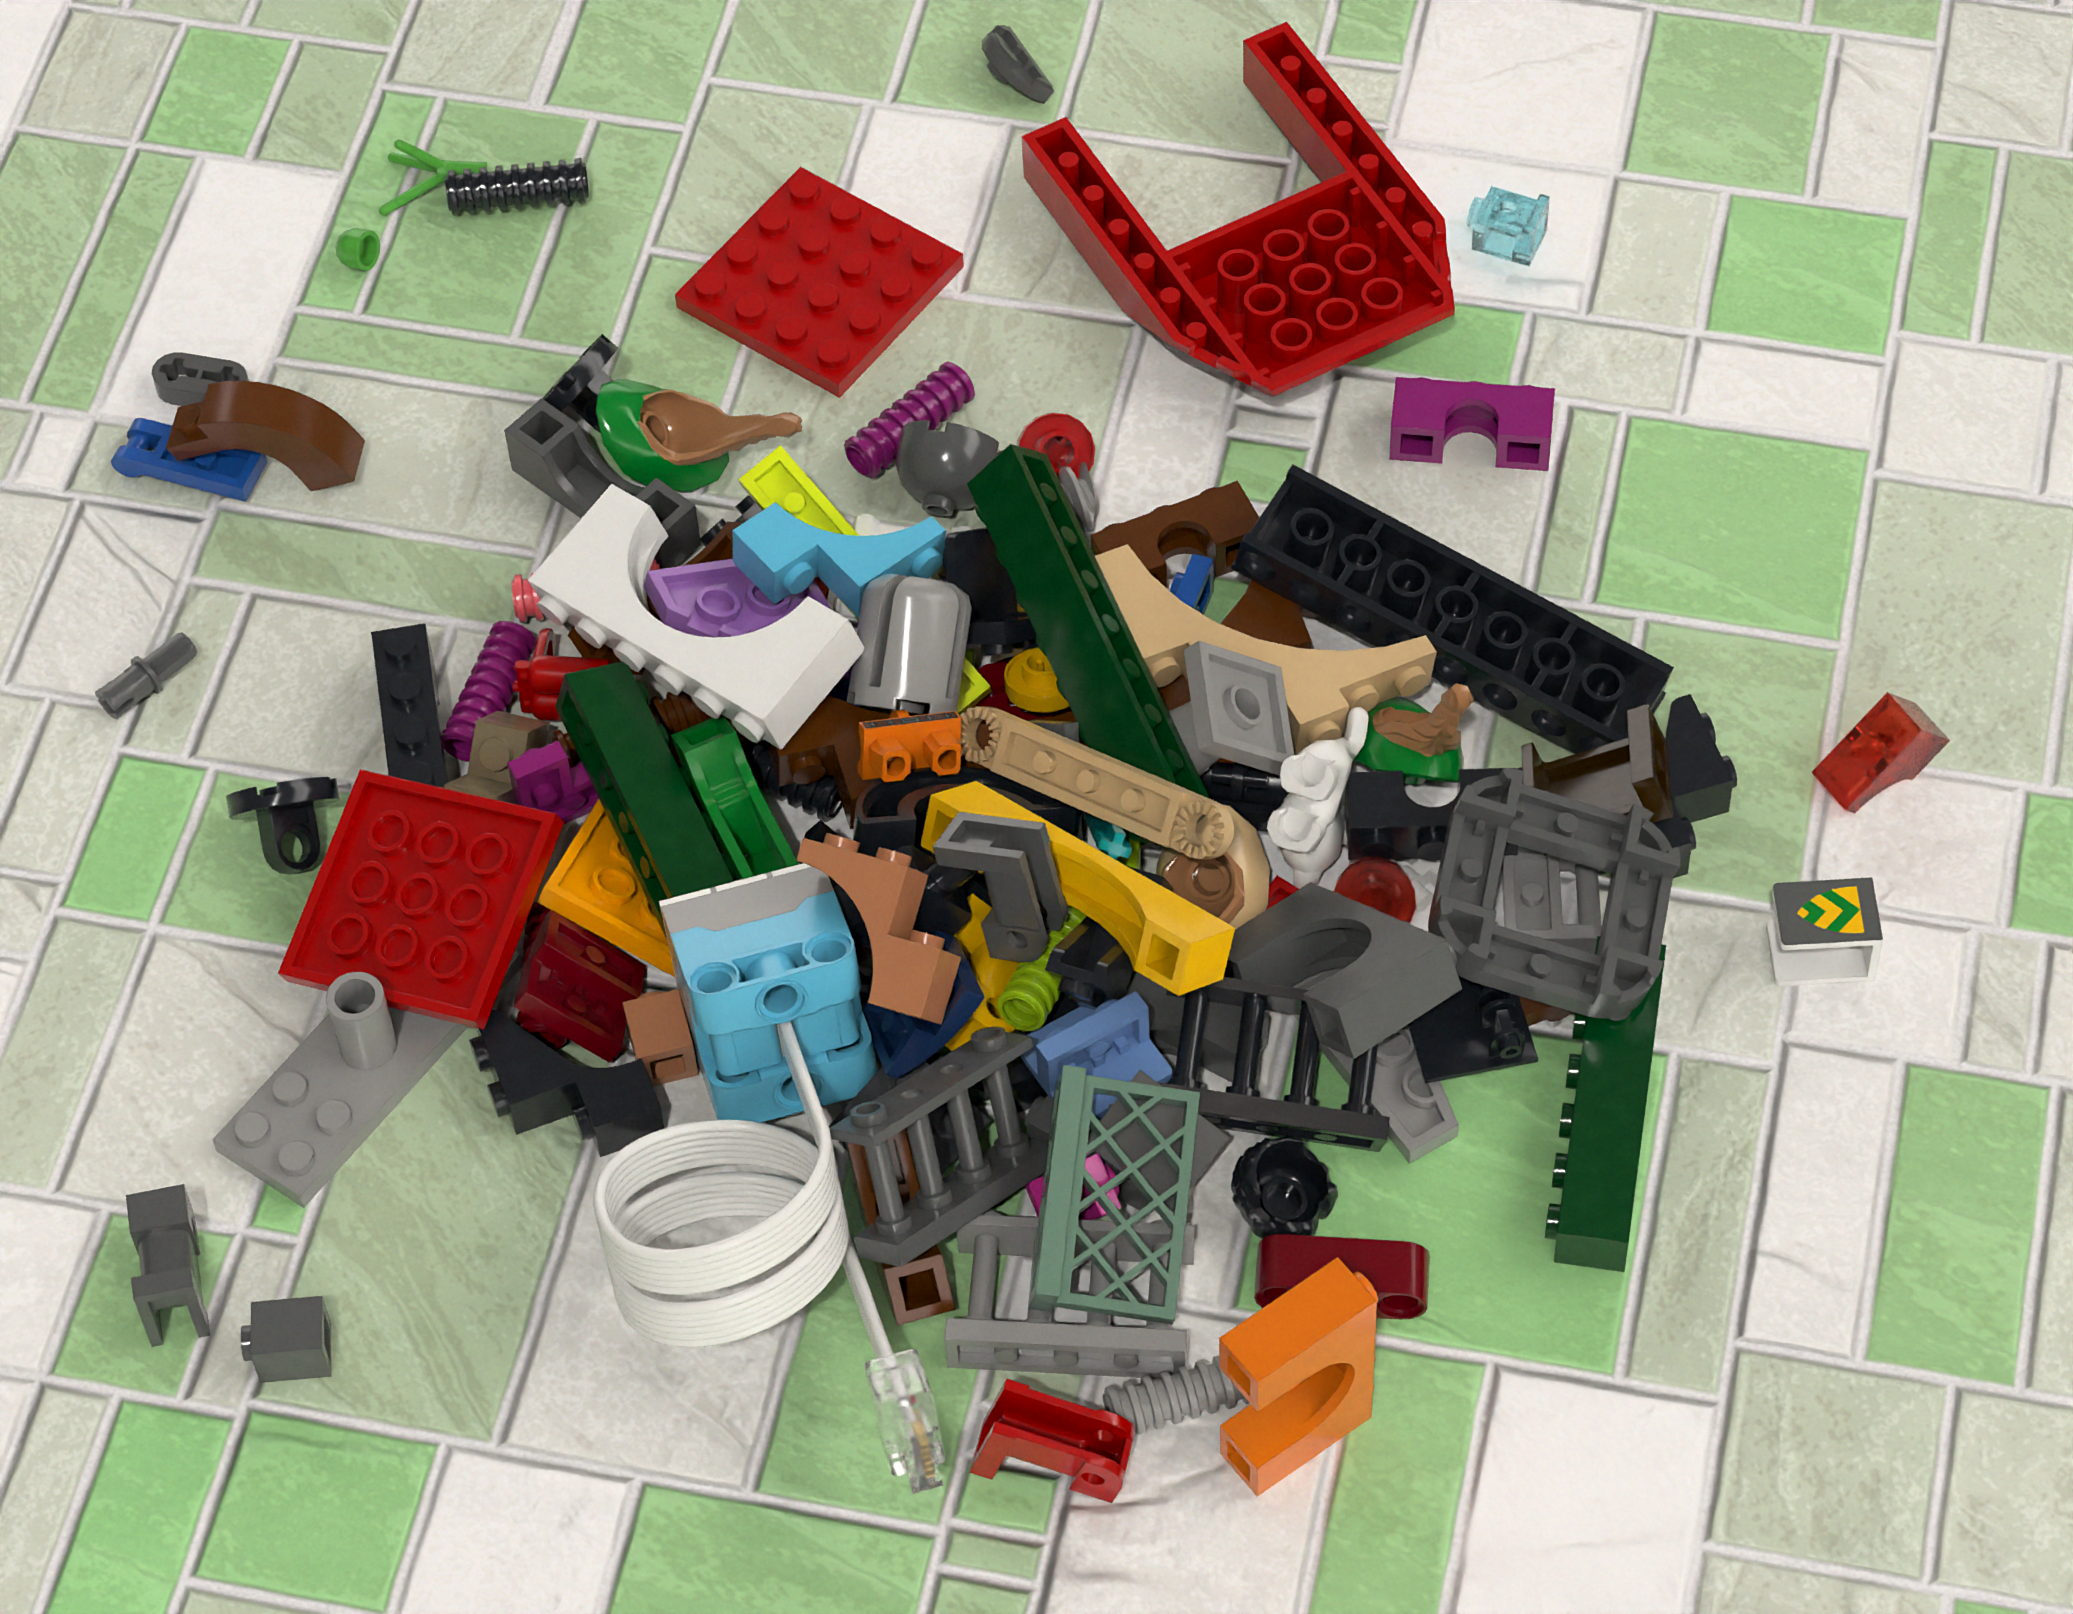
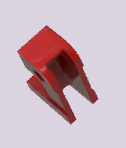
(1055, 1436)

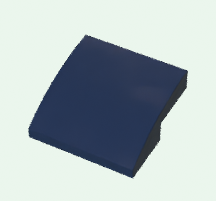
(909, 1041)

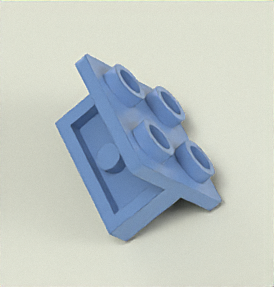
(1106, 1041)

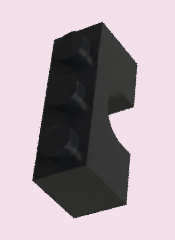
(1391, 825)

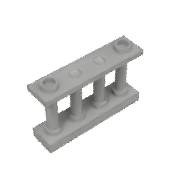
(1061, 1348)

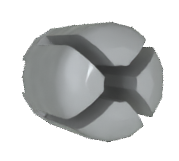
(912, 645)

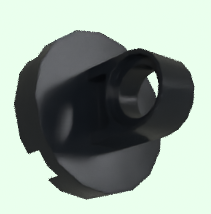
(583, 381)
(286, 810)

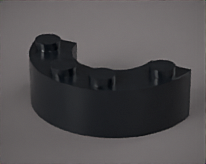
(896, 811)

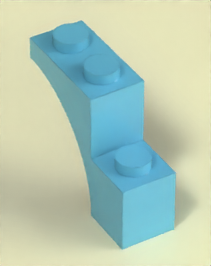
(787, 554)

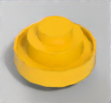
(1032, 683)

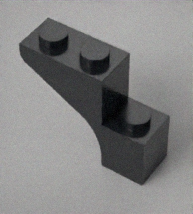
(1698, 776)
(1092, 962)
(543, 1087)

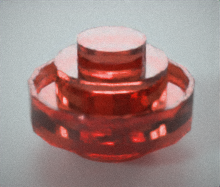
(1379, 885)

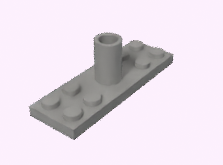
(336, 1087)

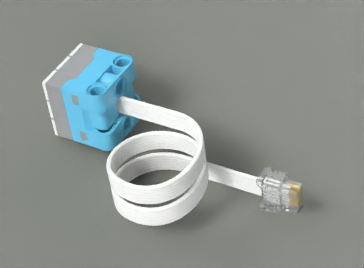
(775, 1034)

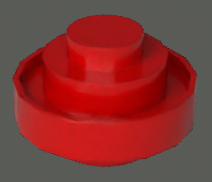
(1061, 438)

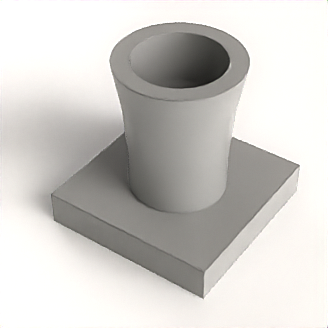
(1233, 710)

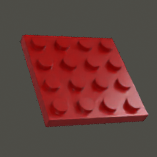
(819, 281)
(423, 896)

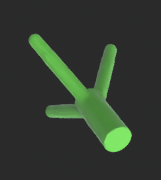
(422, 160)

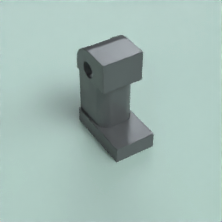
(1017, 876)
(168, 1254)

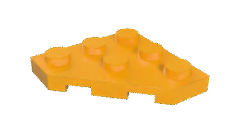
(602, 894)

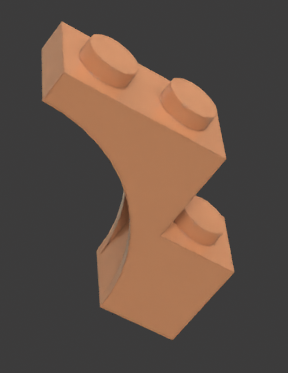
(908, 965)

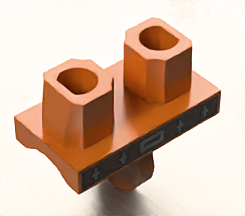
(909, 742)

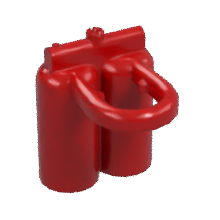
(543, 675)

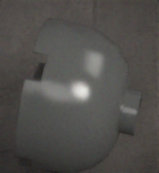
(940, 464)

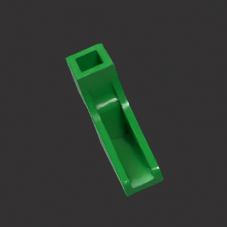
(732, 799)

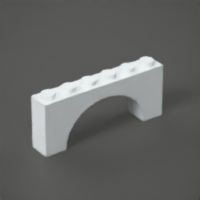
(756, 679)

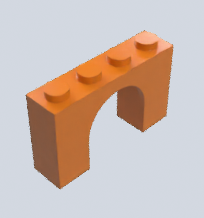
(1303, 1371)

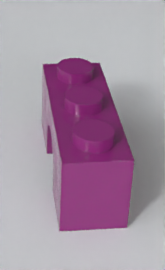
(1510, 416)

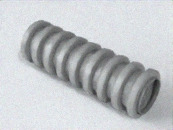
(1173, 1396)

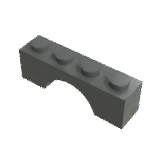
(560, 462)

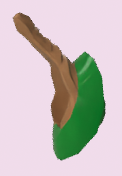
(676, 434)
(1416, 741)

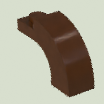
(921, 1285)

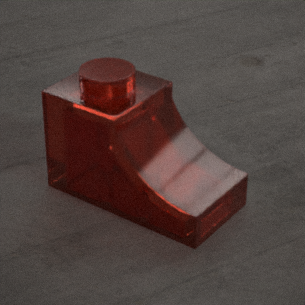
(1881, 749)

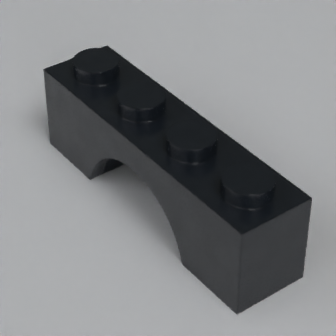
(409, 704)

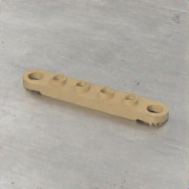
(1095, 783)

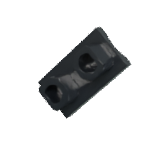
(1246, 790)

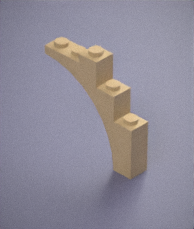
(1317, 682)

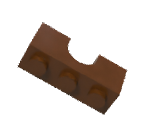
(1201, 525)

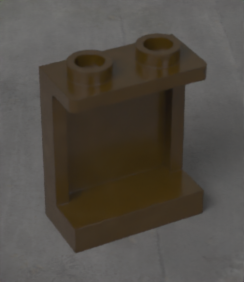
(1611, 774)

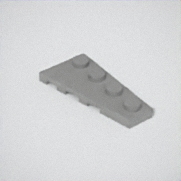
(1417, 1111)

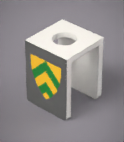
(1824, 932)

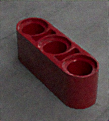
(1393, 1267)

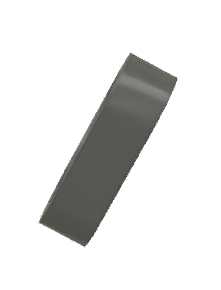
(199, 373)

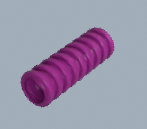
(931, 400)
(488, 686)

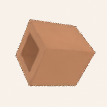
(661, 1036)

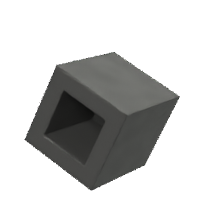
(288, 1339)

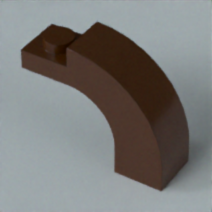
(273, 422)

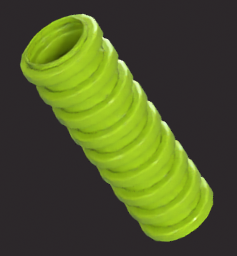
(1031, 989)

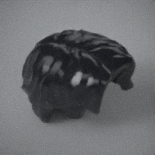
(1282, 1188)

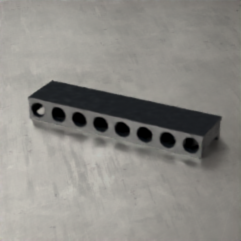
(1487, 630)

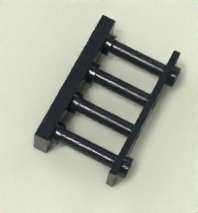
(1241, 1104)

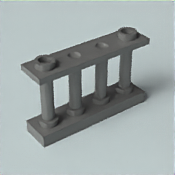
(978, 1180)

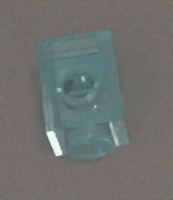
(1508, 224)

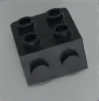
(994, 618)

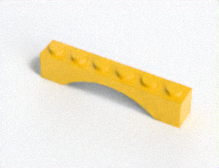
(1157, 929)

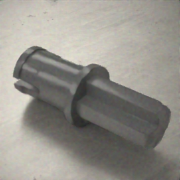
(145, 675)

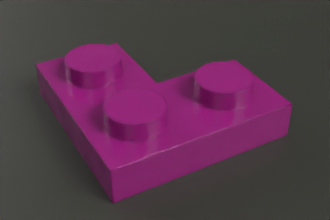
(547, 783)

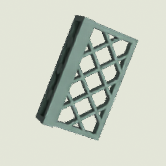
(1063, 1188)

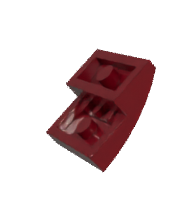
(579, 986)

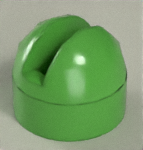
(358, 248)

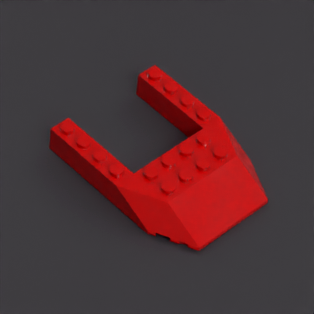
(1289, 283)

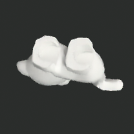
(1311, 817)

